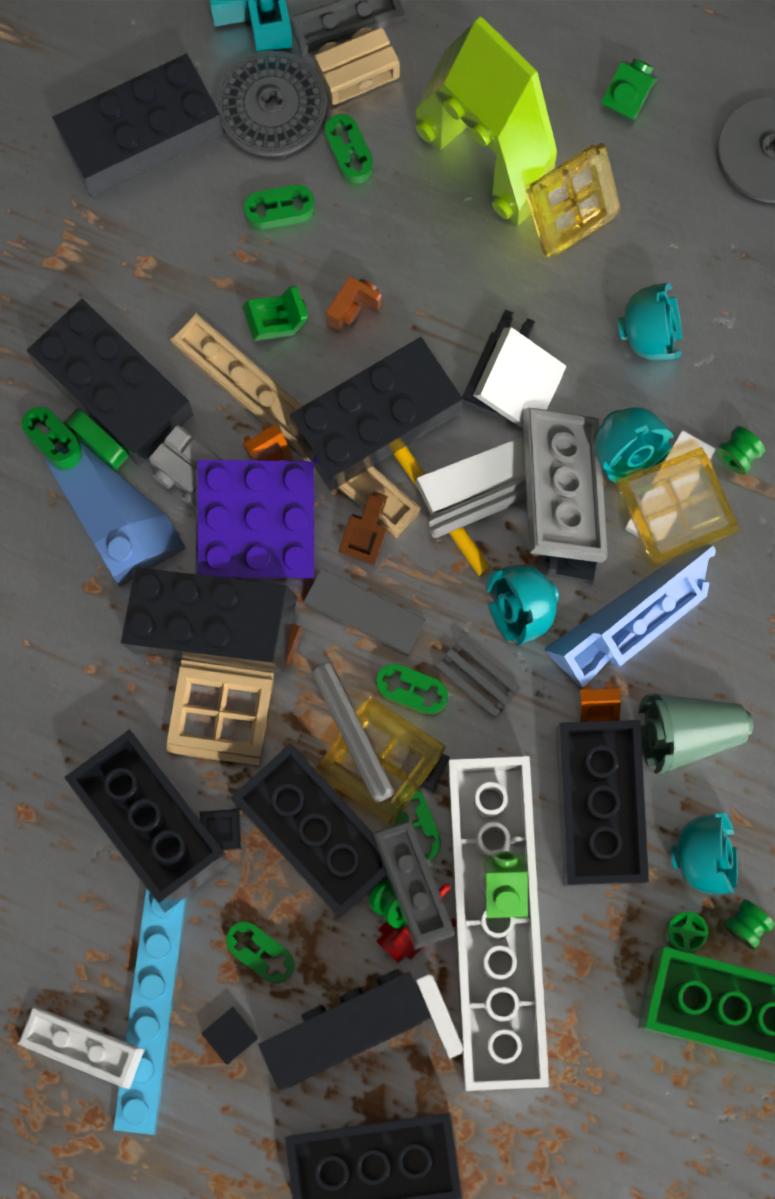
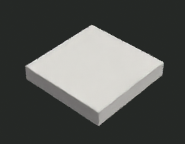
(518, 377)
(439, 1016)

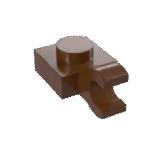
(364, 534)

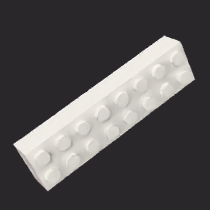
(496, 956)

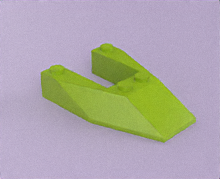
(501, 100)

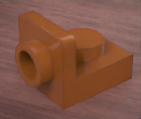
(345, 305)

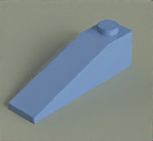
(117, 517)

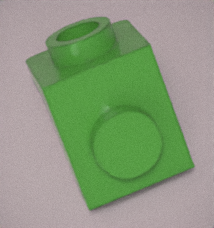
(506, 885)

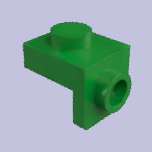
(630, 87)
(276, 315)

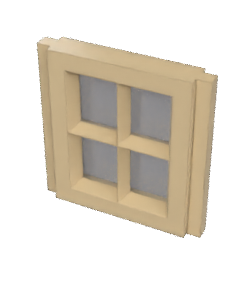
(220, 713)

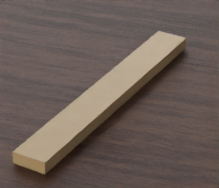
(273, 405)

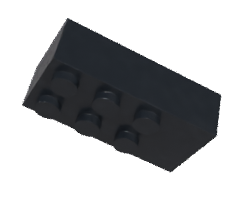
(138, 124)
(110, 381)
(375, 413)
(209, 619)
(602, 803)
(147, 820)
(312, 830)
(345, 1030)
(377, 1161)

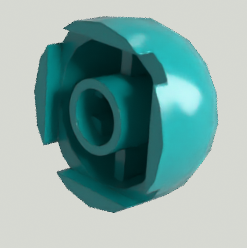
(652, 323)
(631, 441)
(523, 602)
(707, 854)

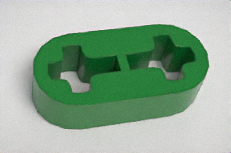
(355, 145)
(279, 207)
(57, 433)
(96, 439)
(414, 680)
(426, 823)
(254, 960)

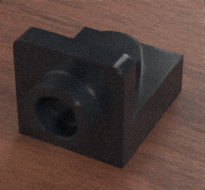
(570, 569)

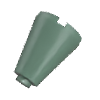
(689, 729)

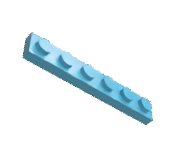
(151, 1014)

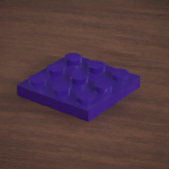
(255, 518)

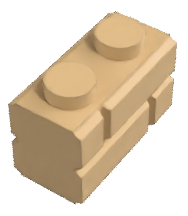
(356, 64)

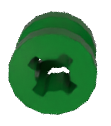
(740, 450)
(384, 904)
(749, 924)
(690, 927)

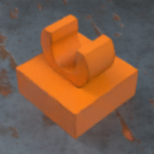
(268, 445)
(599, 703)

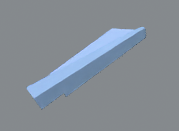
(633, 617)

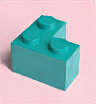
(267, 17)

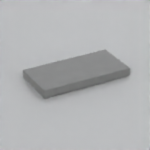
(564, 486)

